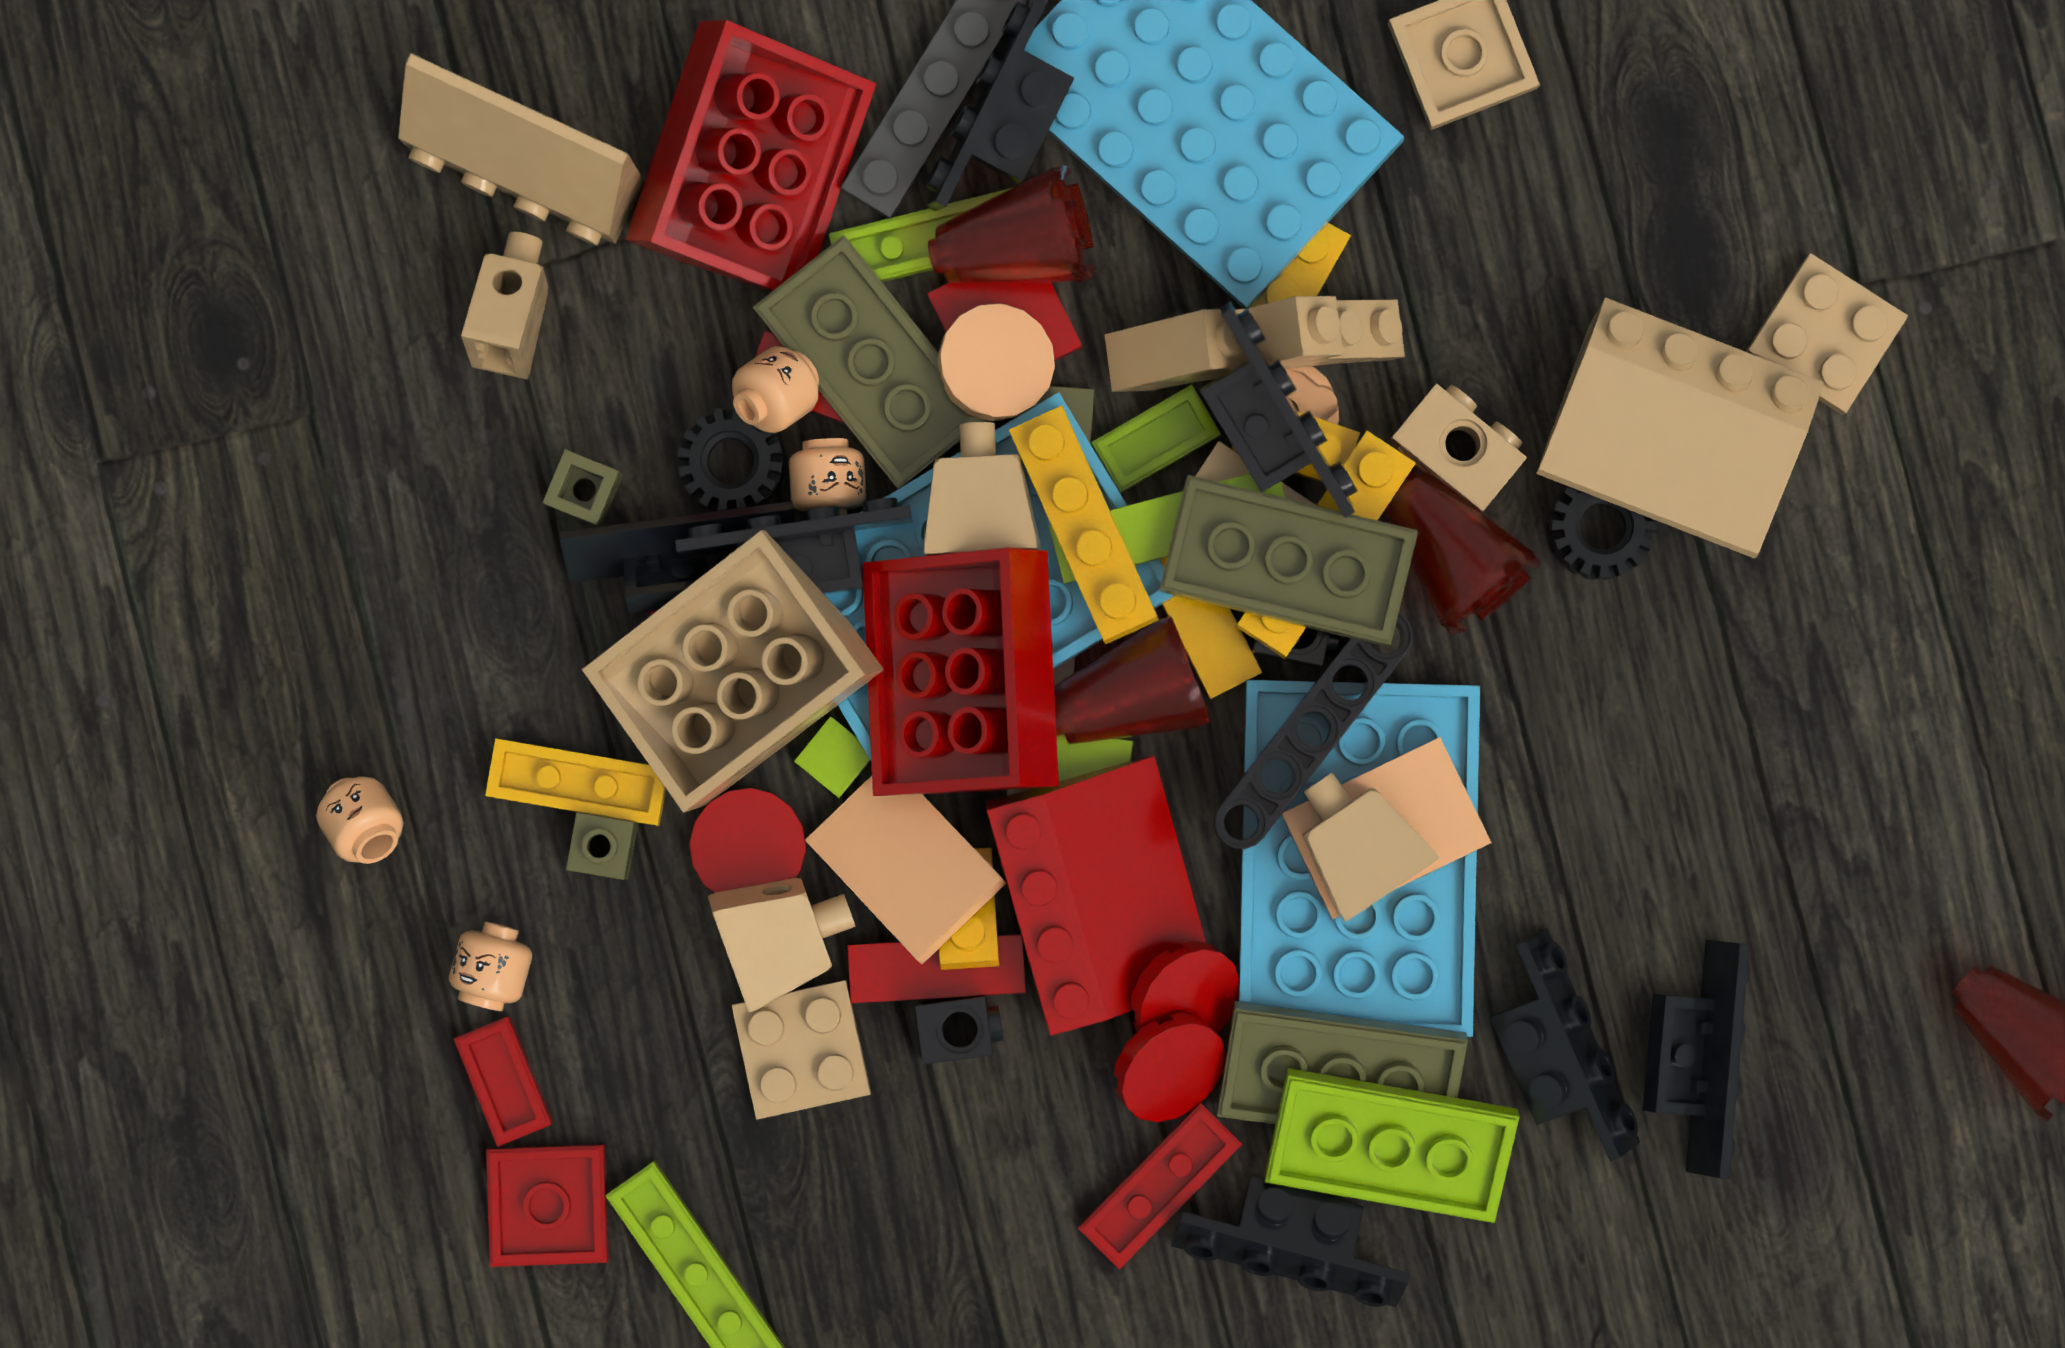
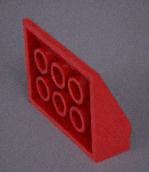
(750, 157)
(963, 672)
(1094, 887)

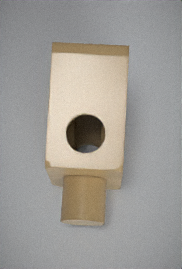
(505, 327)
(979, 498)
(1361, 846)
(776, 936)

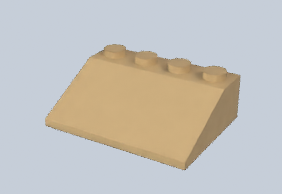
(516, 152)
(1679, 427)
(731, 671)

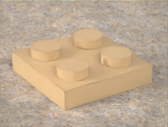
(1462, 57)
(1828, 331)
(802, 1050)

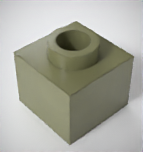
(569, 473)
(622, 841)

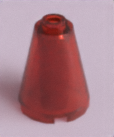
(1018, 236)
(1458, 551)
(1132, 690)
(2019, 1031)

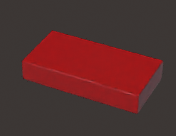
(503, 1081)

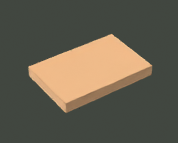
(1424, 792)
(906, 866)

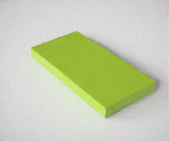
(1391, 1145)

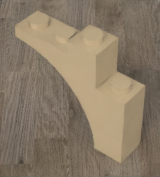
(1296, 330)

